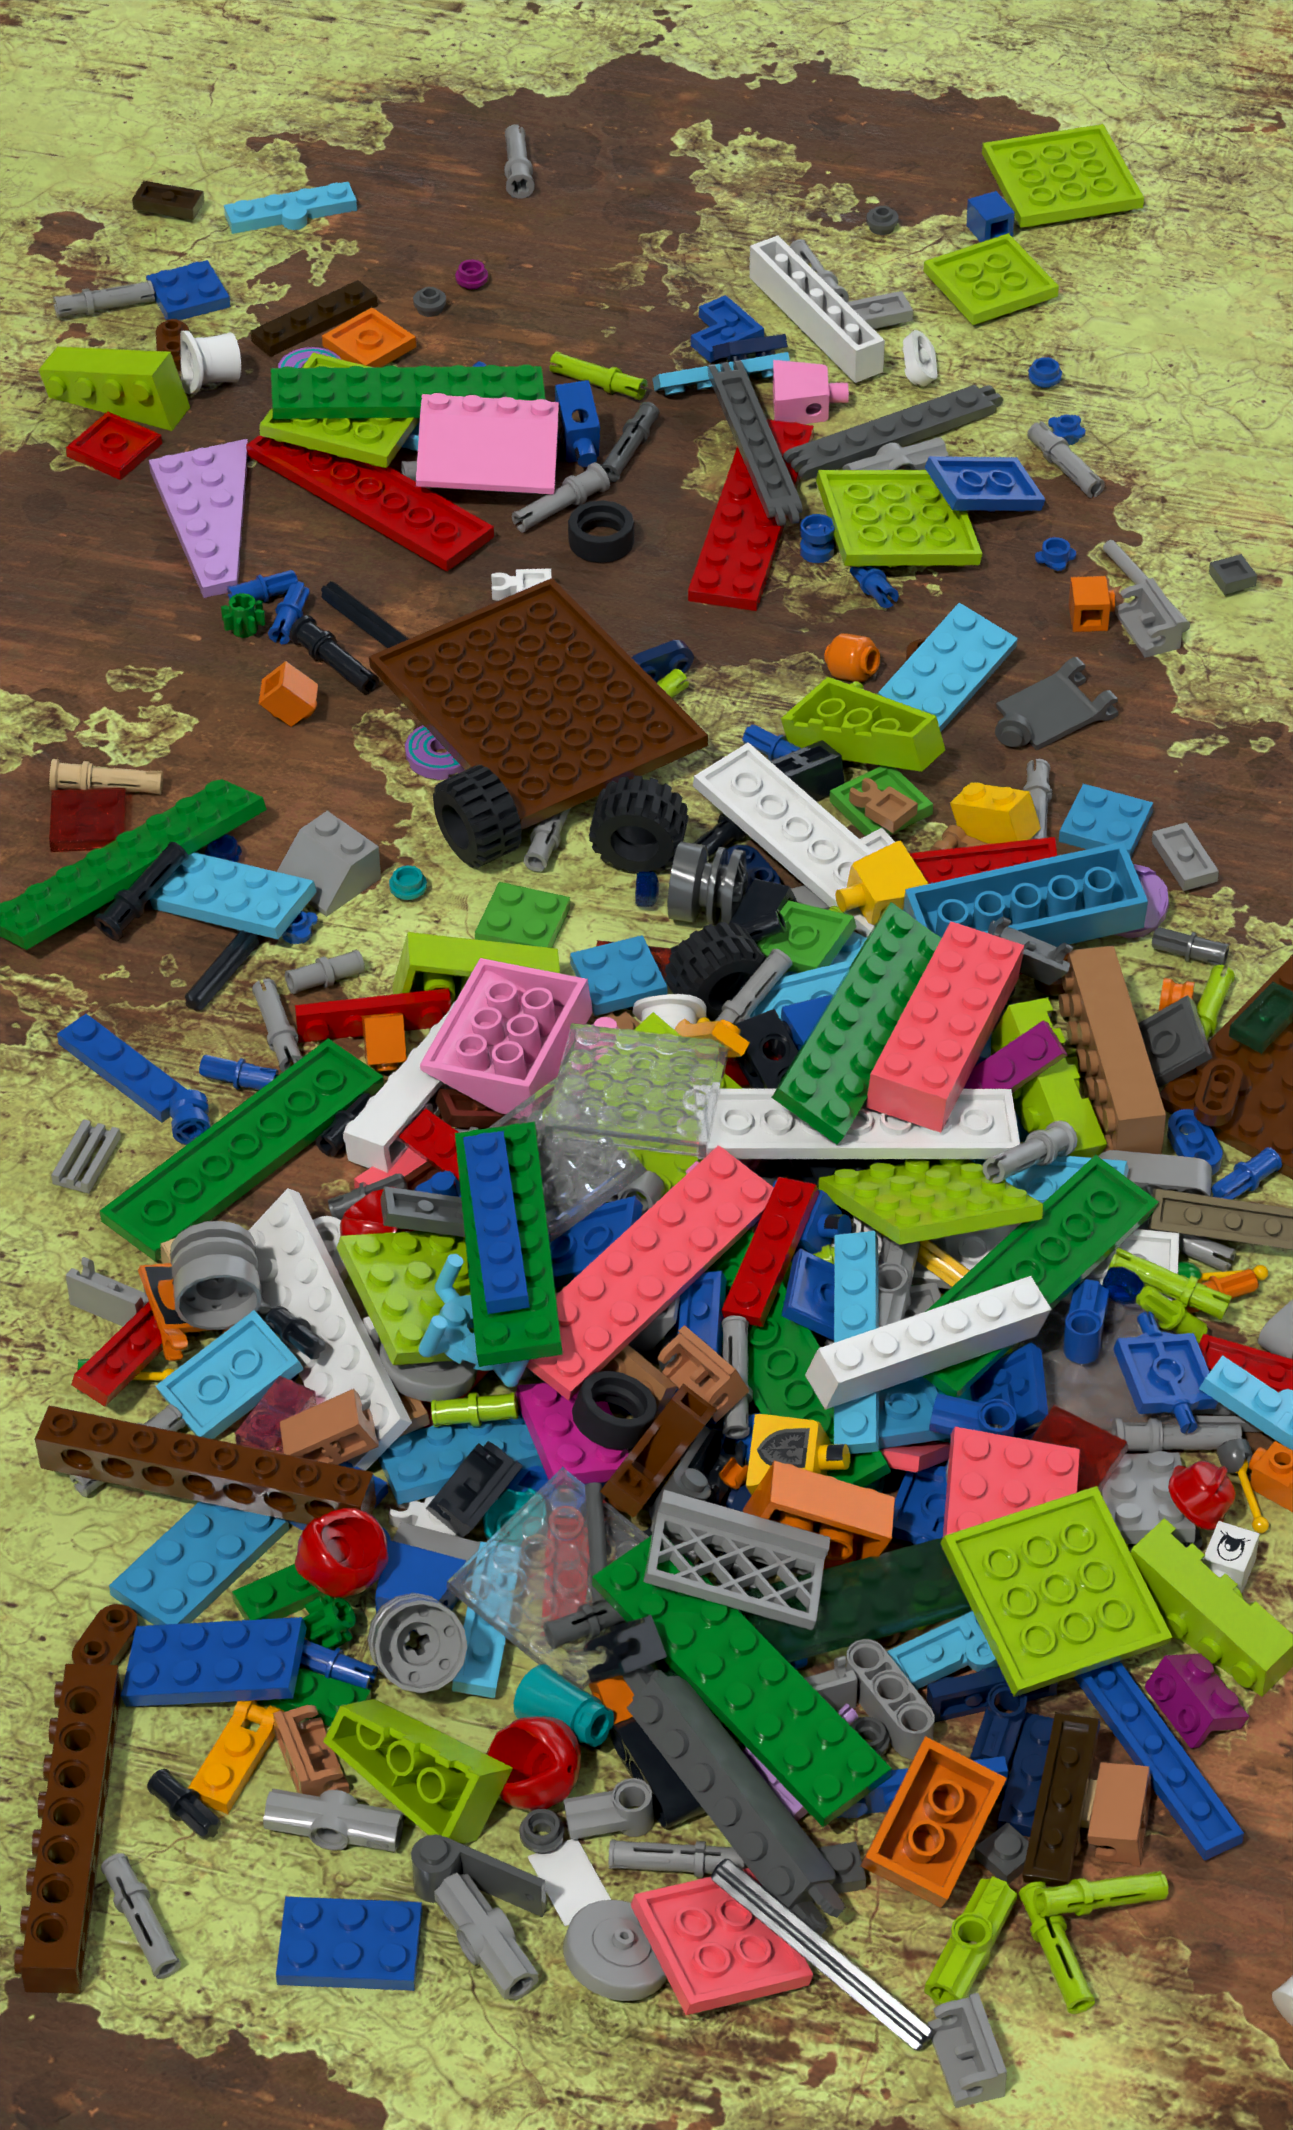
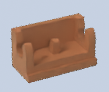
(703, 1372)
(330, 1430)
(307, 1757)
(1121, 1812)

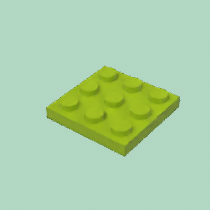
(991, 279)

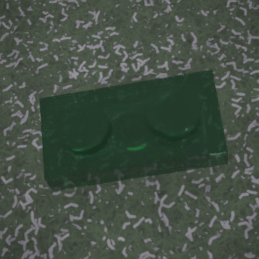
(1264, 1018)

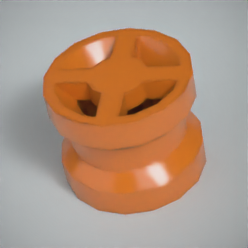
(1173, 992)

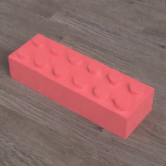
(944, 1027)

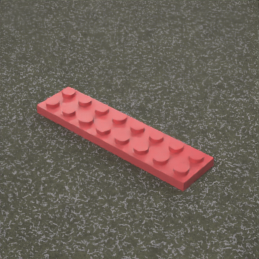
(651, 1266)

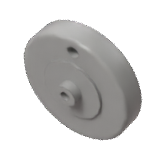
(432, 1379)
(611, 1952)

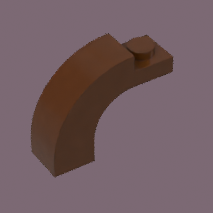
(658, 1451)

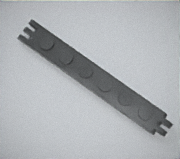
(899, 427)
(755, 442)

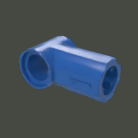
(1085, 1322)
(963, 1413)

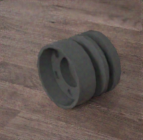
(704, 884)

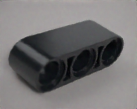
(643, 1761)

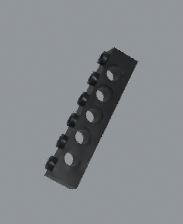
(772, 1036)

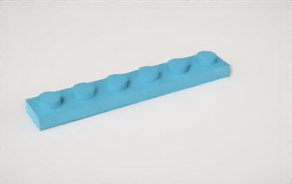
(856, 1313)

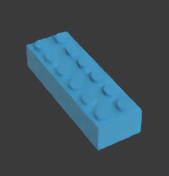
(1050, 898)

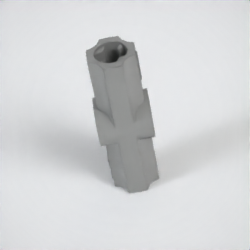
(895, 457)
(895, 1278)
(333, 1820)
(486, 1936)

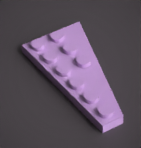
(206, 506)

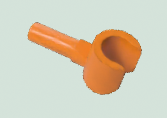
(733, 1474)

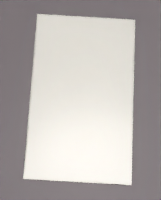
(569, 1878)

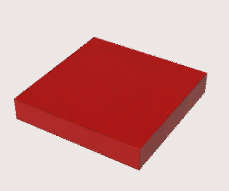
(114, 445)

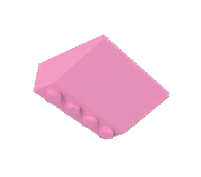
(487, 443)
(507, 1032)

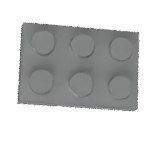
(1141, 1498)

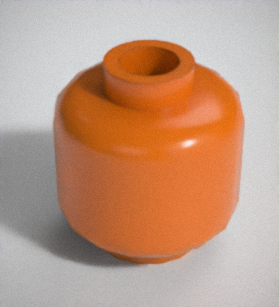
(852, 657)

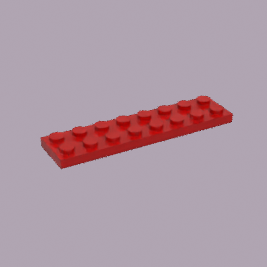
(380, 500)
(741, 536)

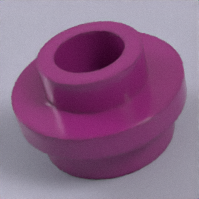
(471, 274)

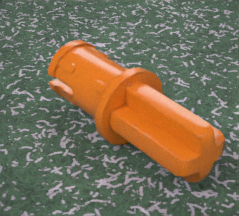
(1233, 1285)

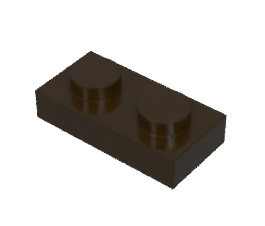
(168, 200)

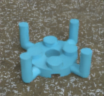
(450, 1329)

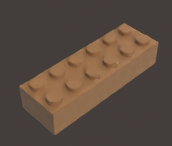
(1111, 1052)

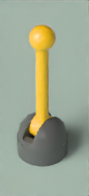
(1236, 1458)

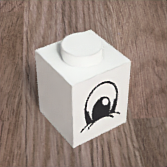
(1232, 1552)

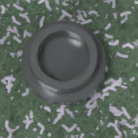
(1013, 730)

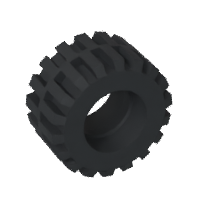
(477, 816)
(638, 824)
(714, 965)

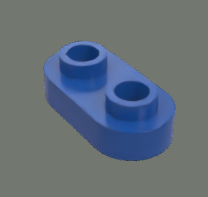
(1198, 1143)

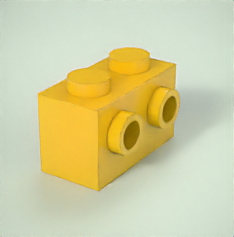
(995, 813)

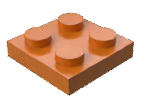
(369, 339)

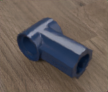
(999, 1729)

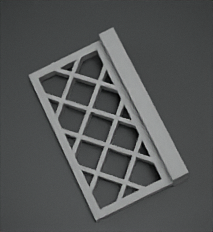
(742, 1538)

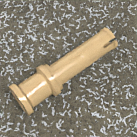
(87, 776)

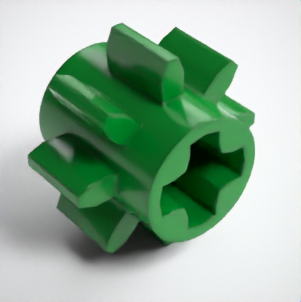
(243, 615)
(329, 1621)

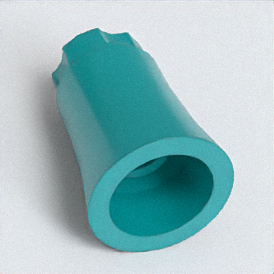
(551, 1695)

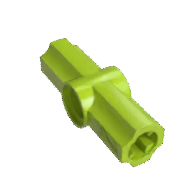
(979, 1923)

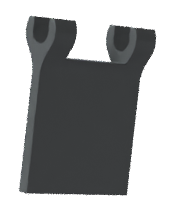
(1058, 705)

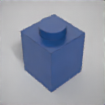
(989, 216)

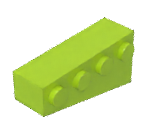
(123, 382)
(864, 727)
(447, 961)
(1054, 1092)
(1212, 1613)
(418, 1769)

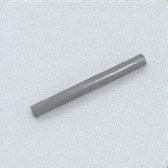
(1133, 571)

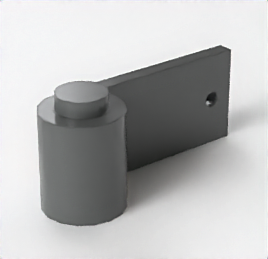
(684, 1479)
(440, 1857)

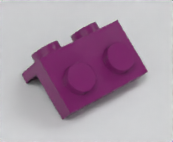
(1194, 1697)

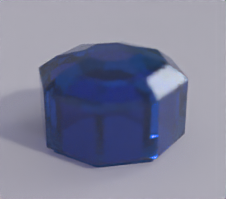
(647, 889)
(1122, 1285)

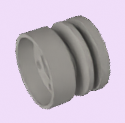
(215, 1275)
(441, 1649)

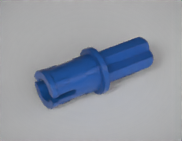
(874, 583)
(265, 587)
(288, 612)
(768, 743)
(235, 1072)
(1247, 1175)
(337, 1665)

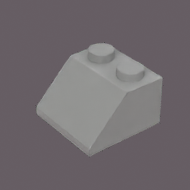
(335, 858)

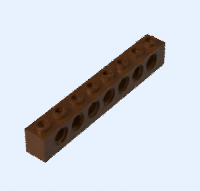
(198, 1467)
(60, 1964)

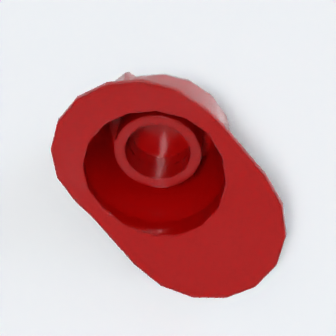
(1202, 1493)

